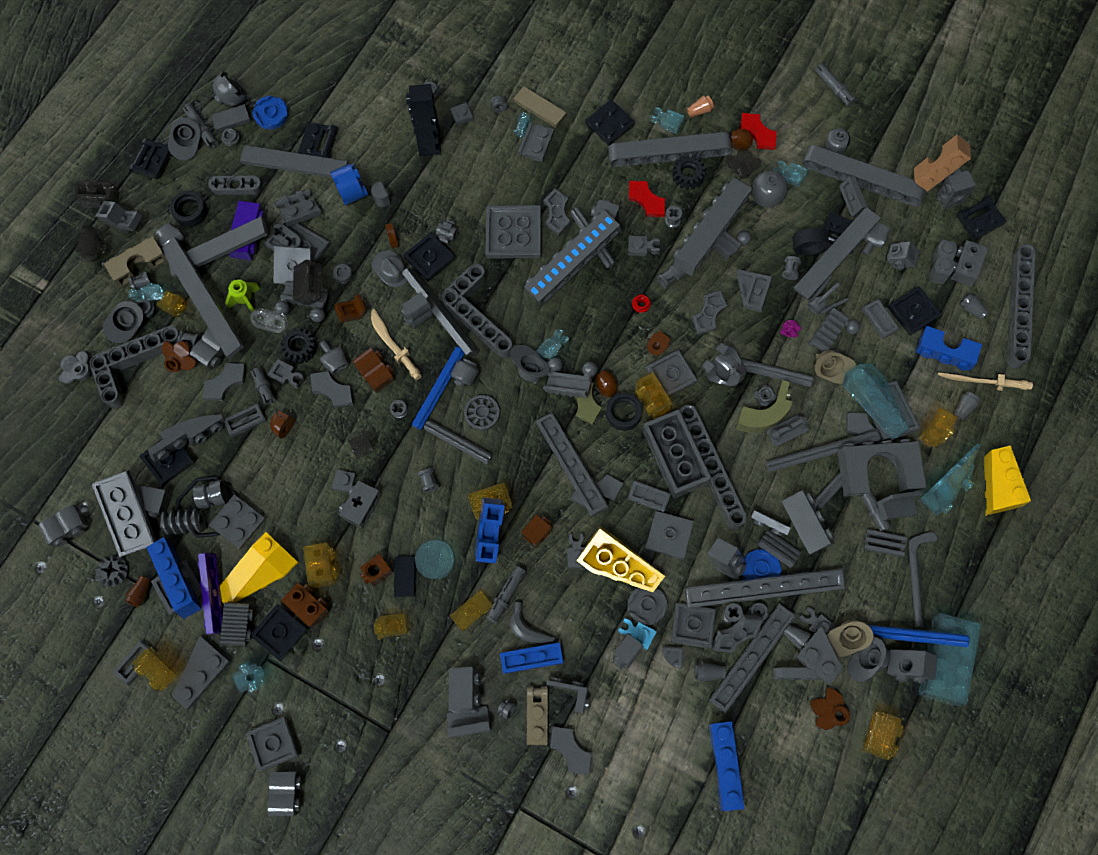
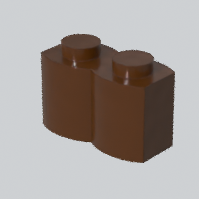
(373, 370)

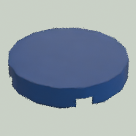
(270, 112)
(761, 564)

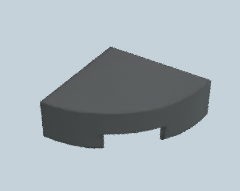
(673, 656)

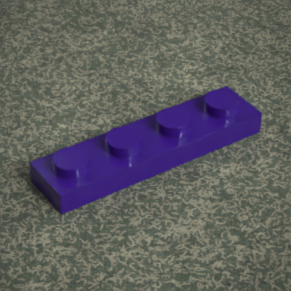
(210, 592)

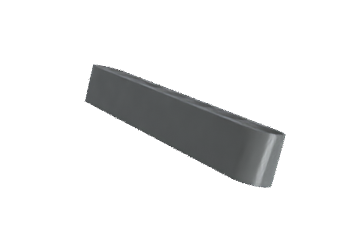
(669, 149)
(867, 175)
(1017, 313)
(716, 475)

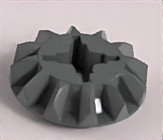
(115, 577)

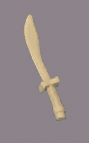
(401, 355)
(1000, 382)

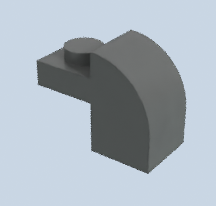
(117, 217)

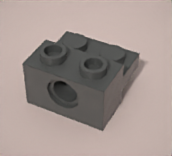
(955, 188)

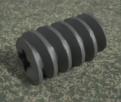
(182, 523)

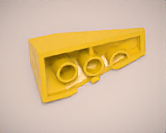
(615, 560)
(259, 567)

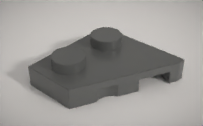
(753, 289)
(820, 657)

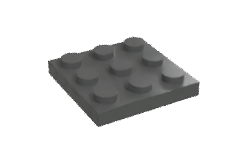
(513, 231)

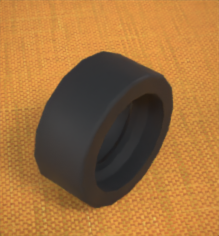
(182, 198)
(810, 241)
(624, 397)

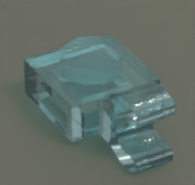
(551, 346)

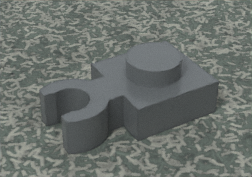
(639, 246)
(283, 373)
(574, 552)
(816, 622)

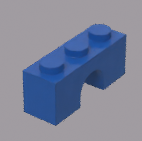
(932, 346)
(487, 536)

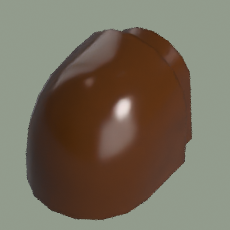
(741, 139)
(658, 343)
(606, 384)
(281, 424)

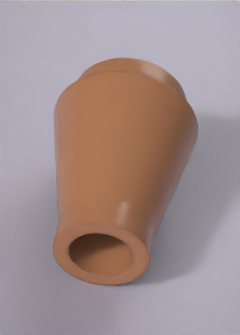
(701, 106)

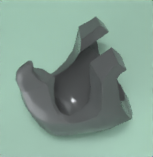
(726, 367)

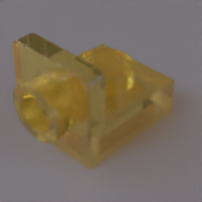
(171, 303)
(390, 626)

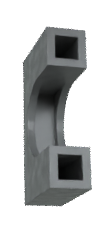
(903, 455)

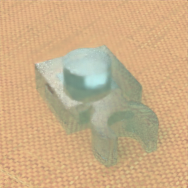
(669, 121)
(793, 174)
(148, 292)

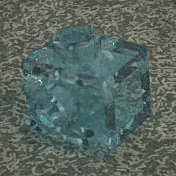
(240, 680)

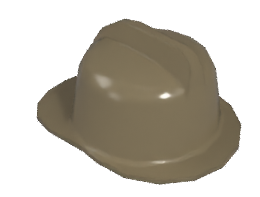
(833, 366)
(850, 637)

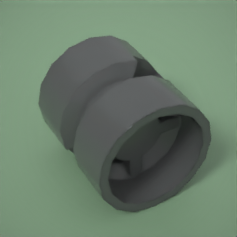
(207, 495)

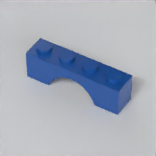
(176, 587)
(727, 767)

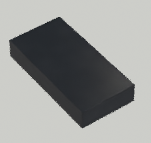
(404, 577)

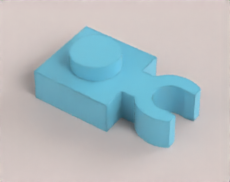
(641, 633)

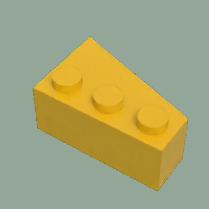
(1003, 482)

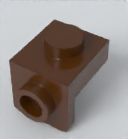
(350, 310)

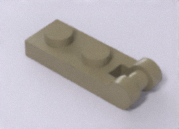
(537, 716)

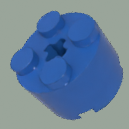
(348, 183)

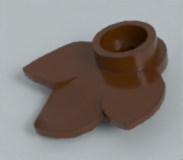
(177, 356)
(827, 710)

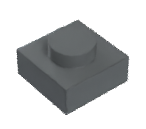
(461, 114)
(343, 481)

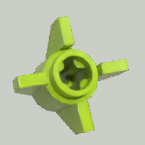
(241, 293)

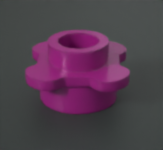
(790, 328)

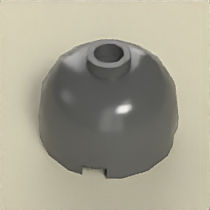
(228, 90)
(769, 188)

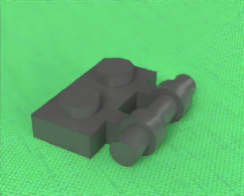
(298, 212)

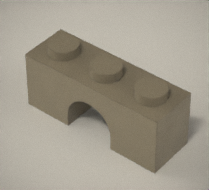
(122, 266)

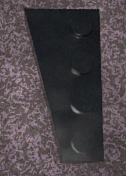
(424, 119)

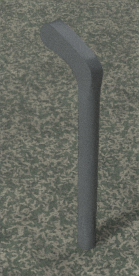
(912, 548)

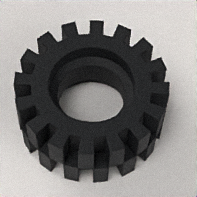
(692, 163)
(300, 355)

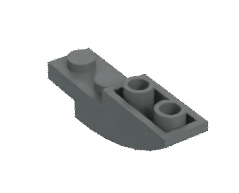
(192, 431)

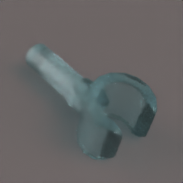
(968, 483)

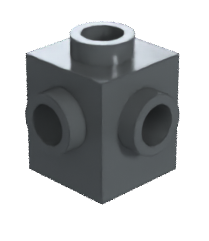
(903, 255)

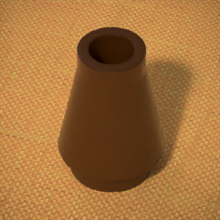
(137, 594)

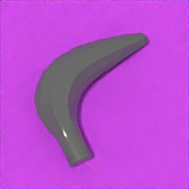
(524, 632)

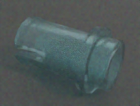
(523, 121)

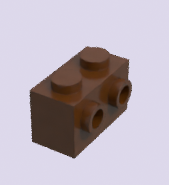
(305, 605)

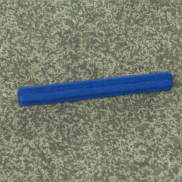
(437, 389)
(920, 636)

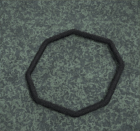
(189, 488)

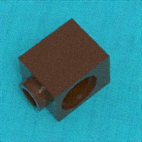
(537, 530)
(384, 572)

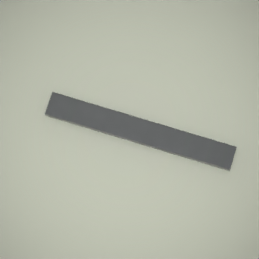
(202, 298)
(764, 587)

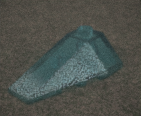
(875, 396)
(945, 491)

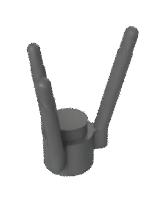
(818, 304)

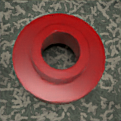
(641, 299)

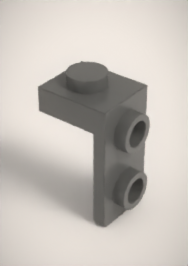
(582, 701)

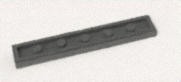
(290, 161)
(226, 243)
(836, 253)
(441, 312)
(572, 465)
(752, 658)

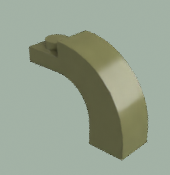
(762, 420)

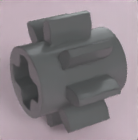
(447, 231)

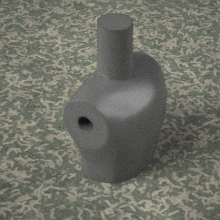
(169, 232)
(876, 237)
(333, 359)

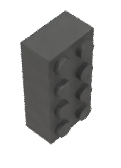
(676, 454)

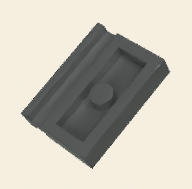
(536, 142)

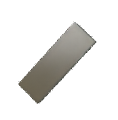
(539, 107)

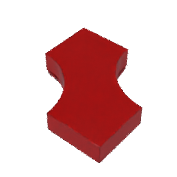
(762, 135)
(652, 204)

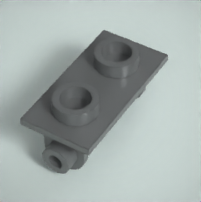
(788, 430)

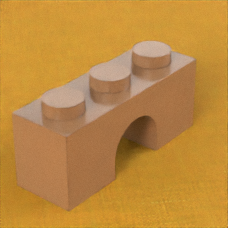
(953, 155)

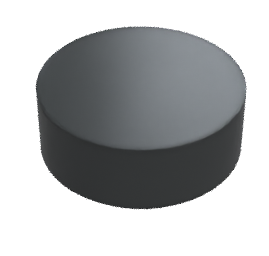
(342, 273)

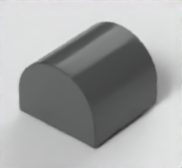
(380, 195)

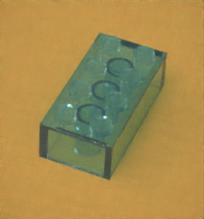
(953, 662)

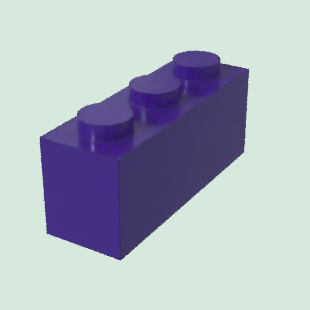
(245, 213)

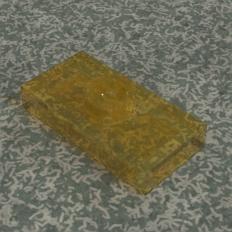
(471, 611)

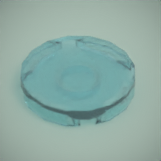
(434, 559)

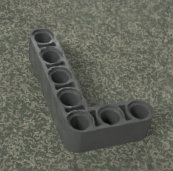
(473, 315)
(128, 359)

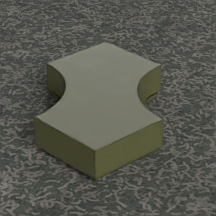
(587, 408)

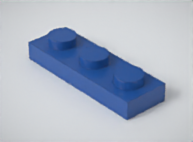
(531, 658)

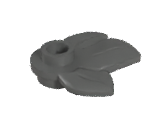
(75, 368)

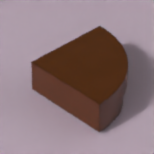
(391, 234)

